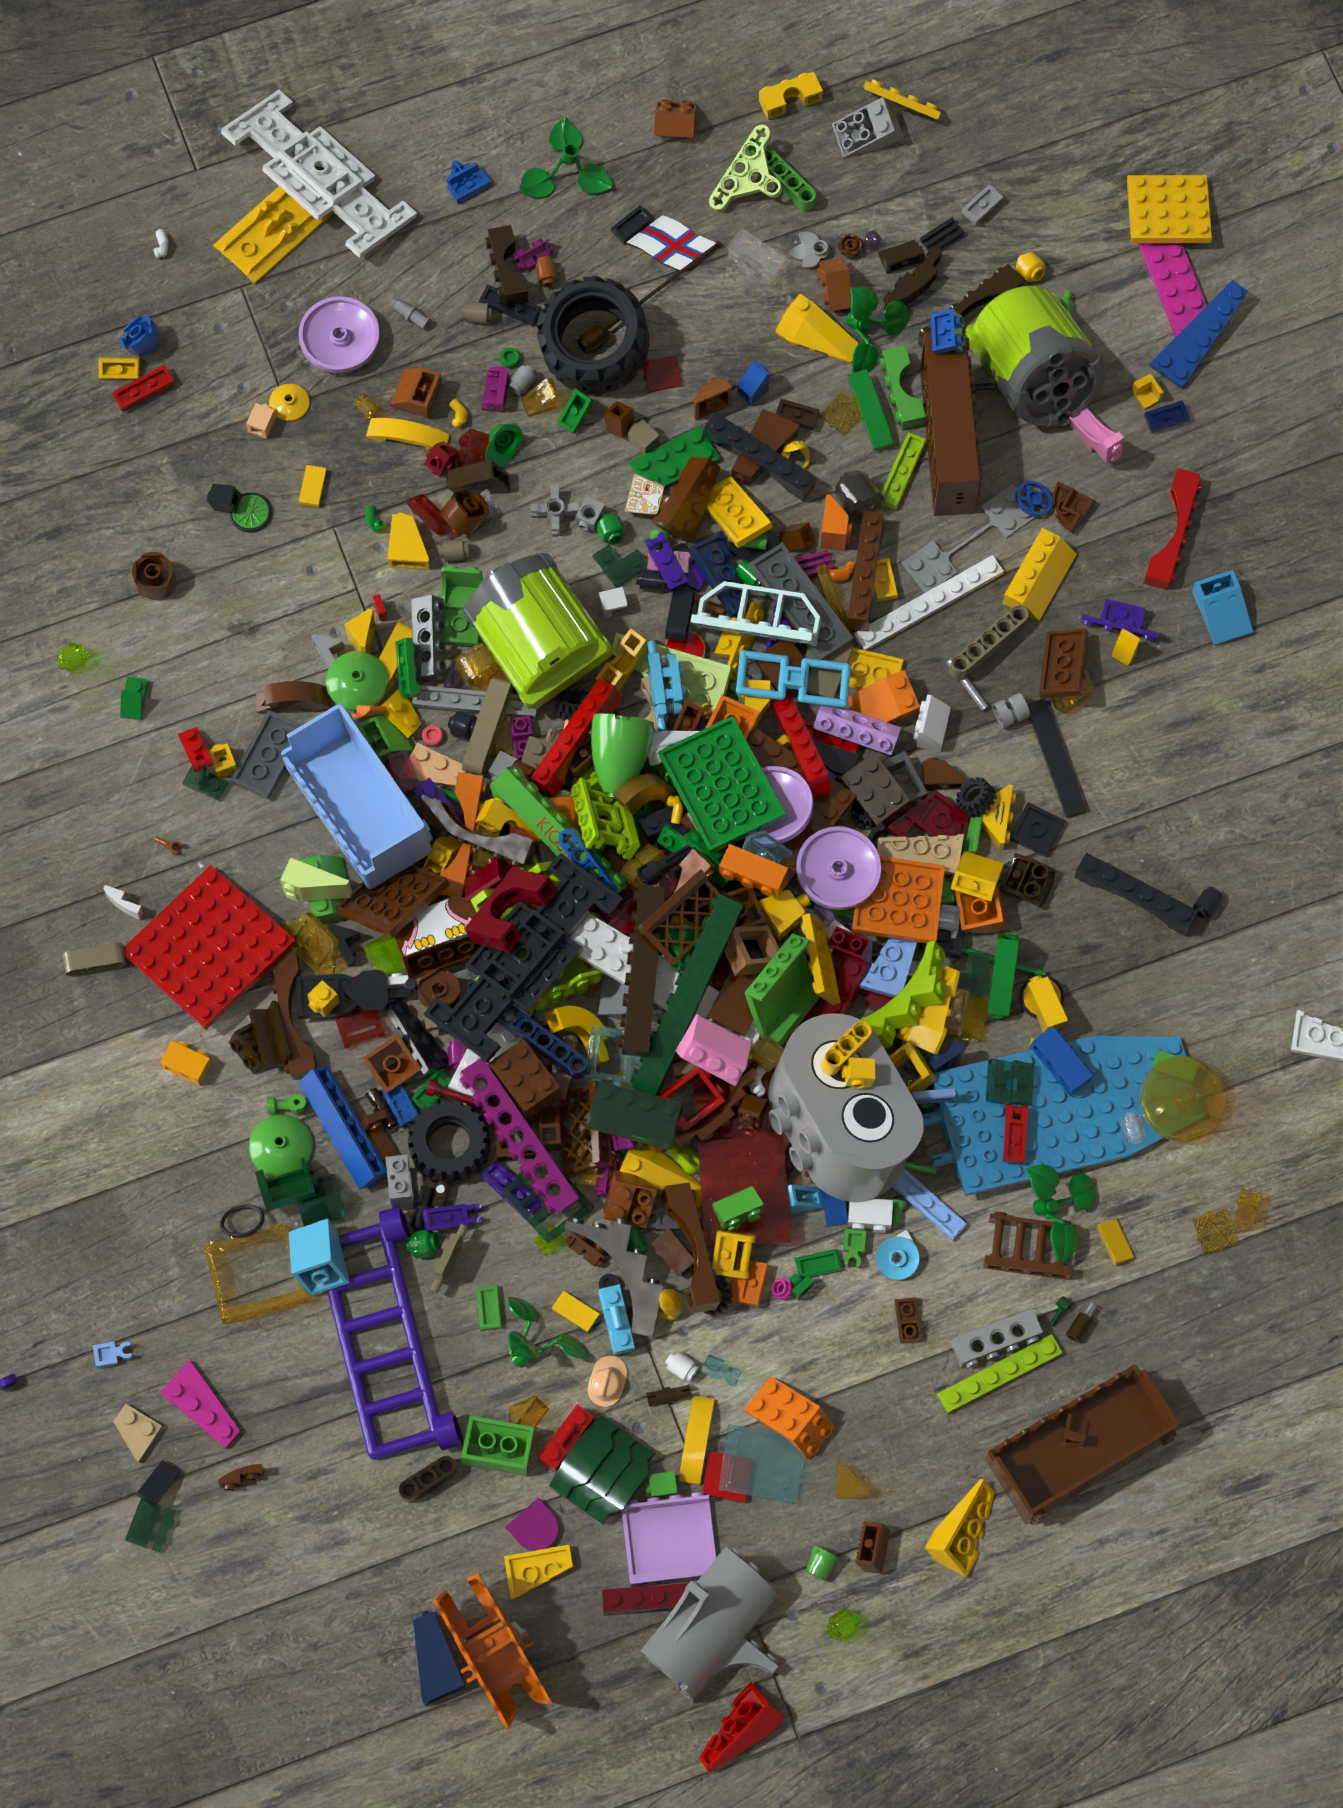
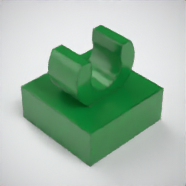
(800, 1286)

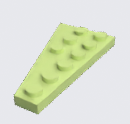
(703, 678)

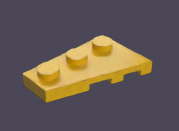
(535, 1568)

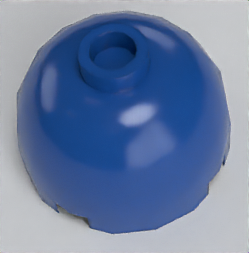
(141, 336)

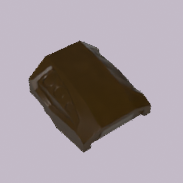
(1026, 877)

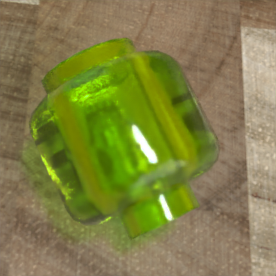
(72, 657)
(843, 1625)

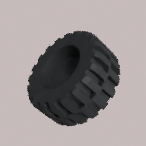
(442, 1115)

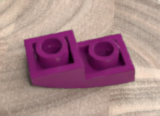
(520, 731)

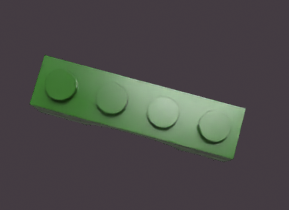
(908, 409)

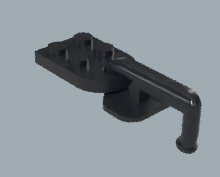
(367, 991)

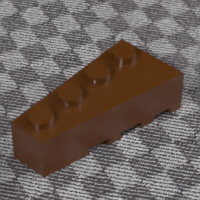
(688, 499)

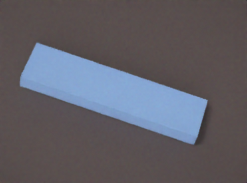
(929, 1205)

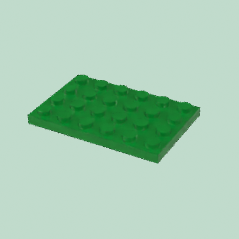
(721, 784)

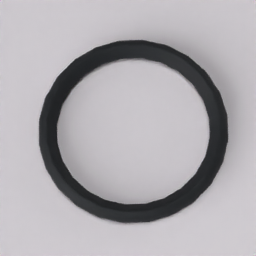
(245, 1206)

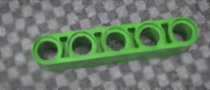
(788, 178)

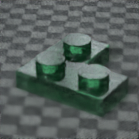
(619, 570)
(977, 974)

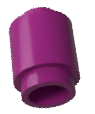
(455, 1054)

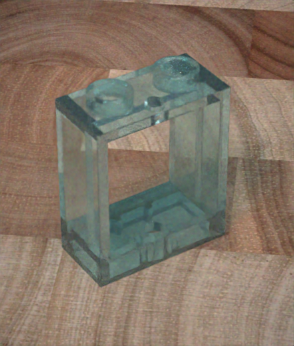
(596, 1034)

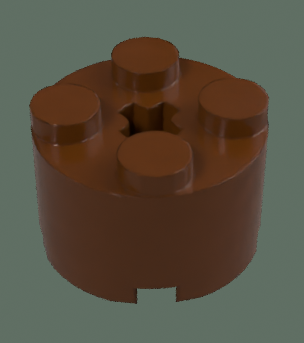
(465, 511)
(153, 586)

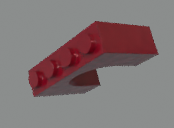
(516, 886)

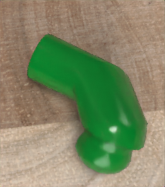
(371, 520)

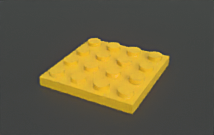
(1169, 209)

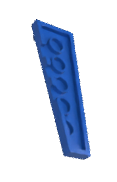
(1193, 342)

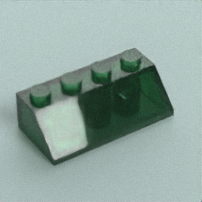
(635, 1115)

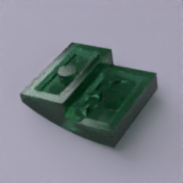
(1010, 1082)

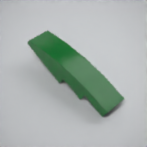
(870, 410)

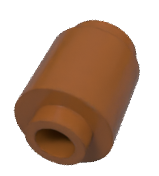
(546, 271)

